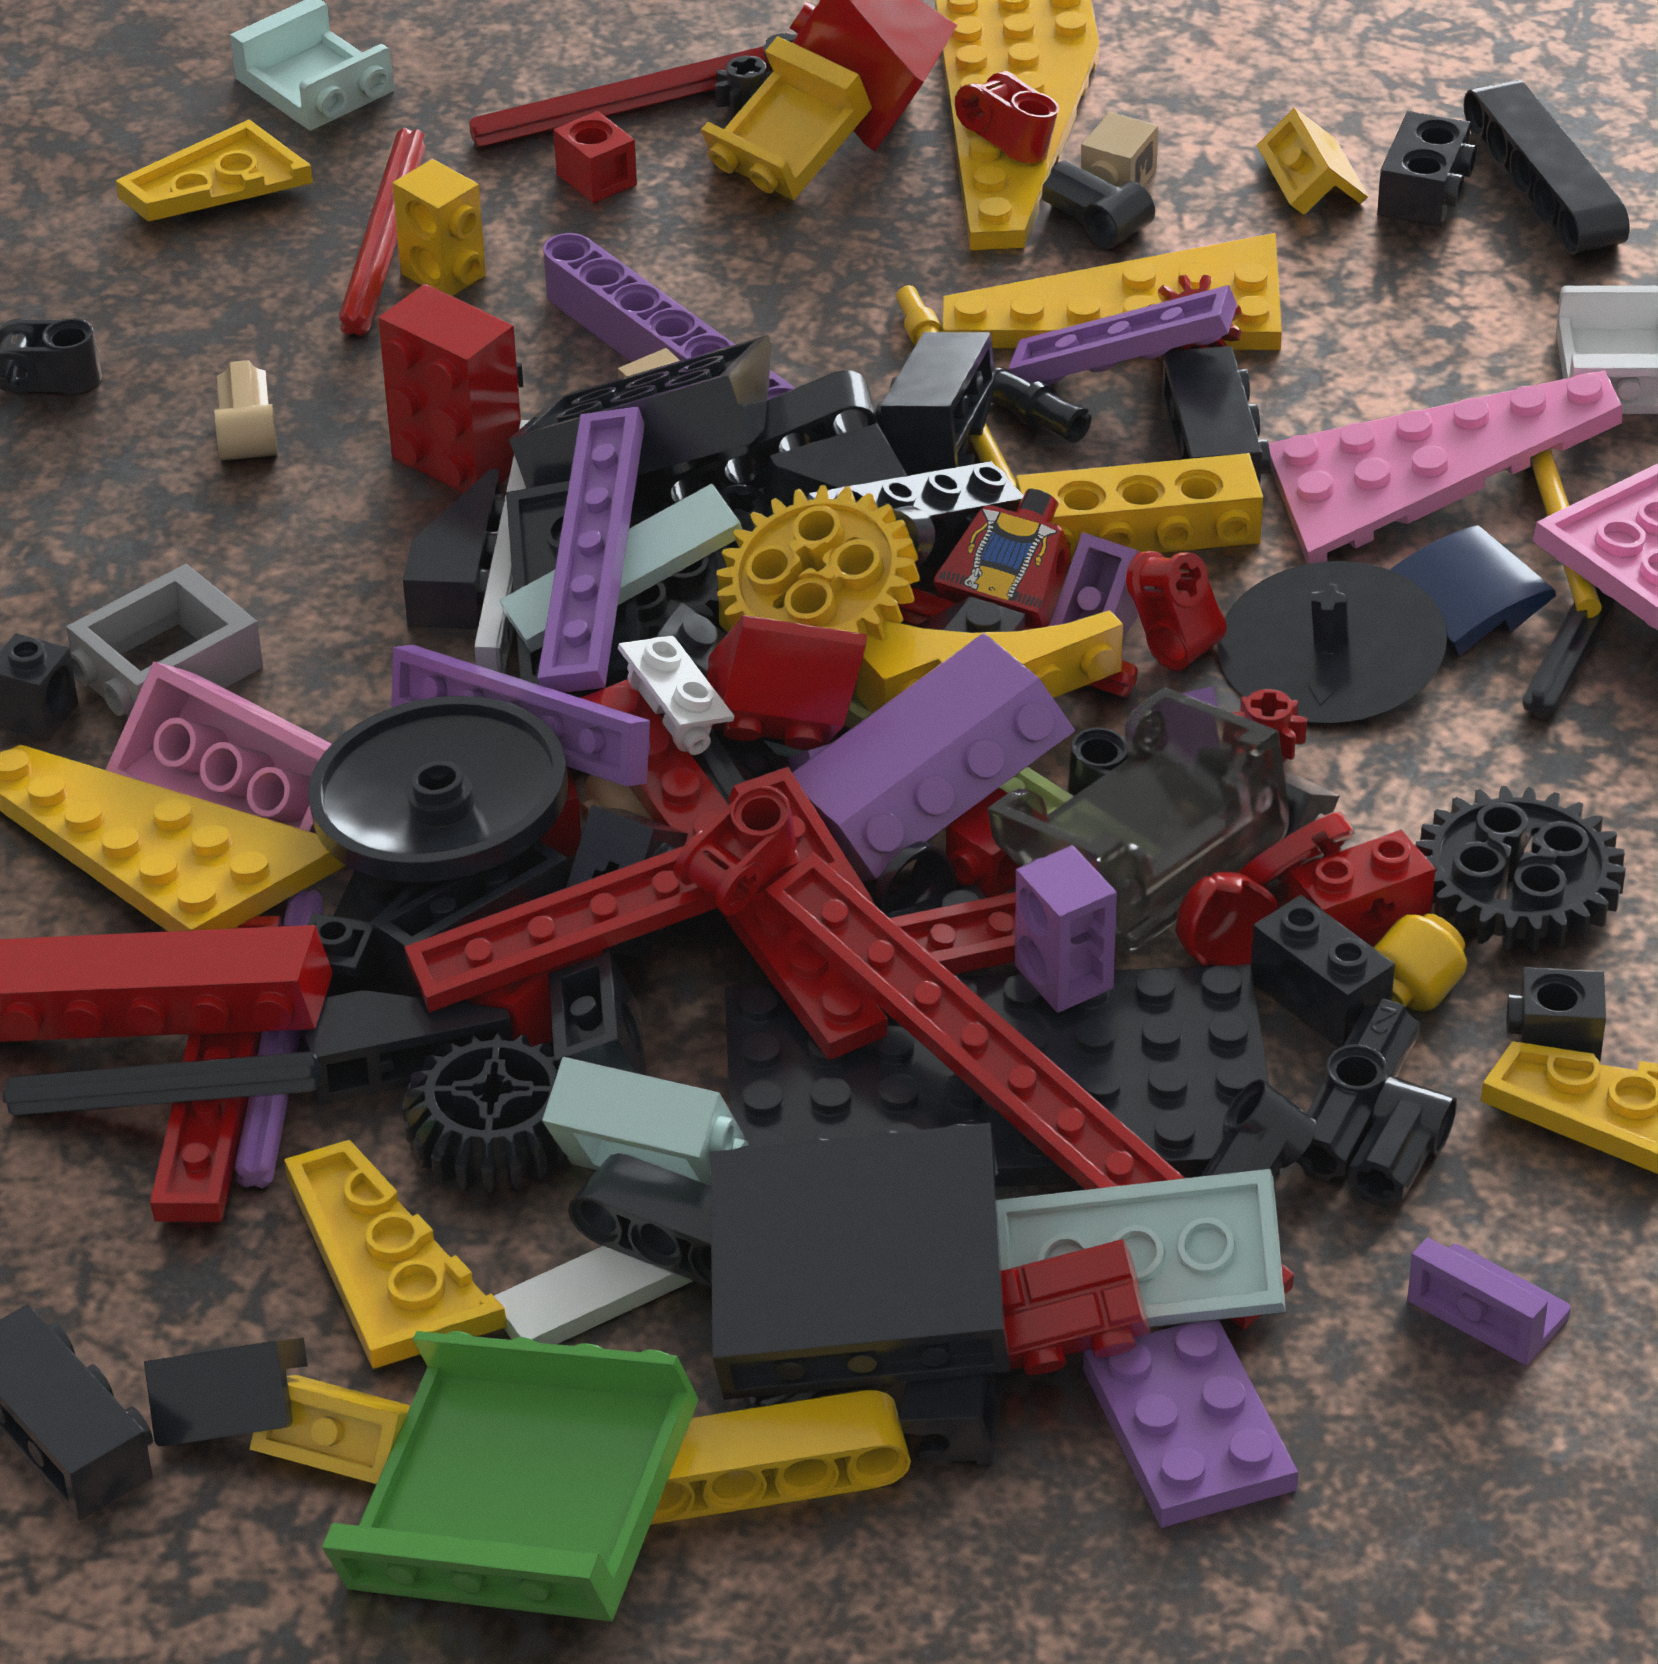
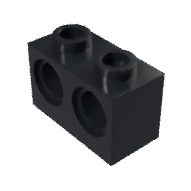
(1425, 168)

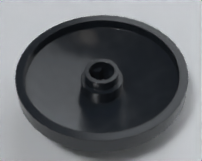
(438, 788)

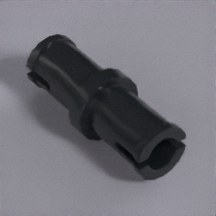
(1040, 406)

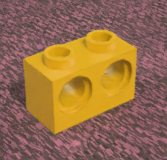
(439, 228)

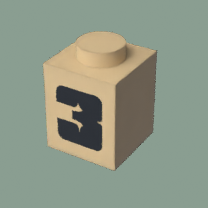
(1121, 150)

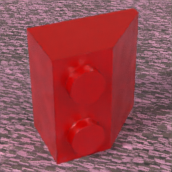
(785, 680)

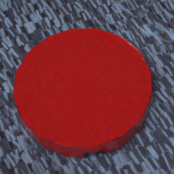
(1301, 847)

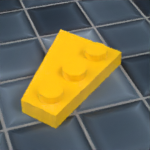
(214, 172)

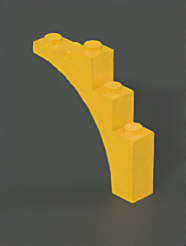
(1058, 655)

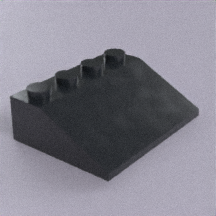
(687, 407)

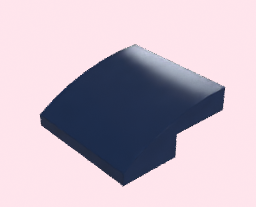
(1475, 585)

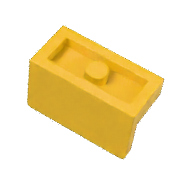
(1308, 162)
(335, 1429)

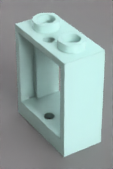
(653, 1119)

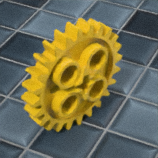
(821, 565)

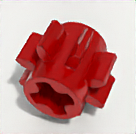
(1277, 712)

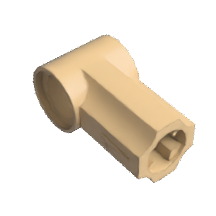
(244, 414)

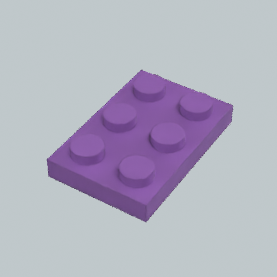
(1191, 1423)

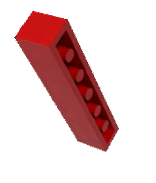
(162, 983)

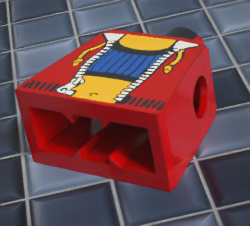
(1010, 559)

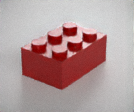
(449, 387)

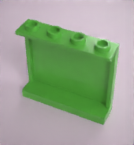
(520, 1476)

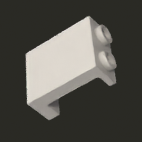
(1613, 333)

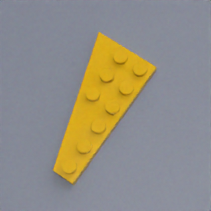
(1094, 293)
(158, 848)

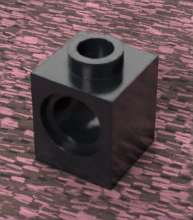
(35, 686)
(1559, 1009)

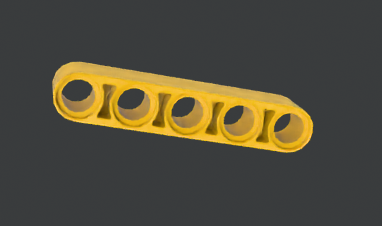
(785, 1455)

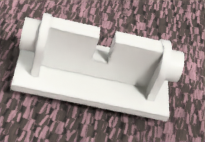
(677, 688)

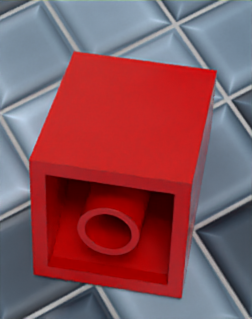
(883, 42)

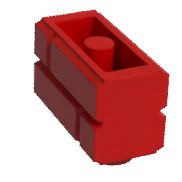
(1072, 1307)

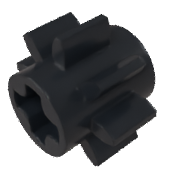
(739, 82)

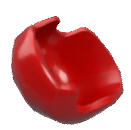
(1219, 918)

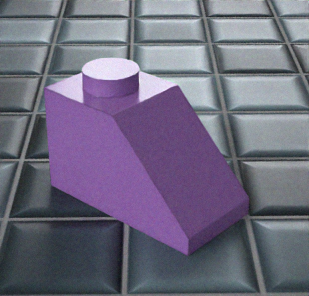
(1097, 583)

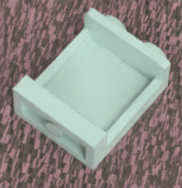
(307, 67)

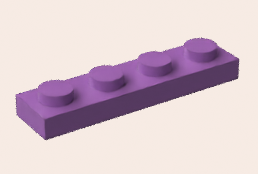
(1124, 336)

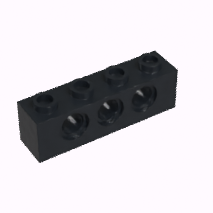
(946, 496)

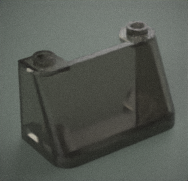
(1187, 803)

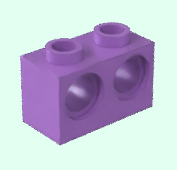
(1065, 928)

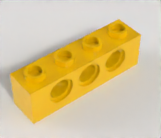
(1158, 503)

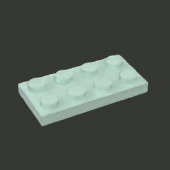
(1195, 1242)

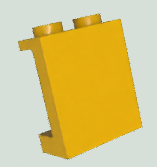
(790, 121)

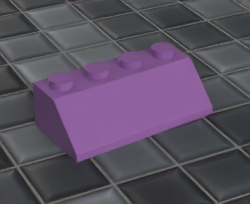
(931, 754)

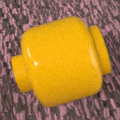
(1426, 960)

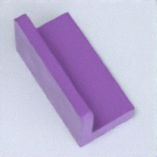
(1484, 1300)

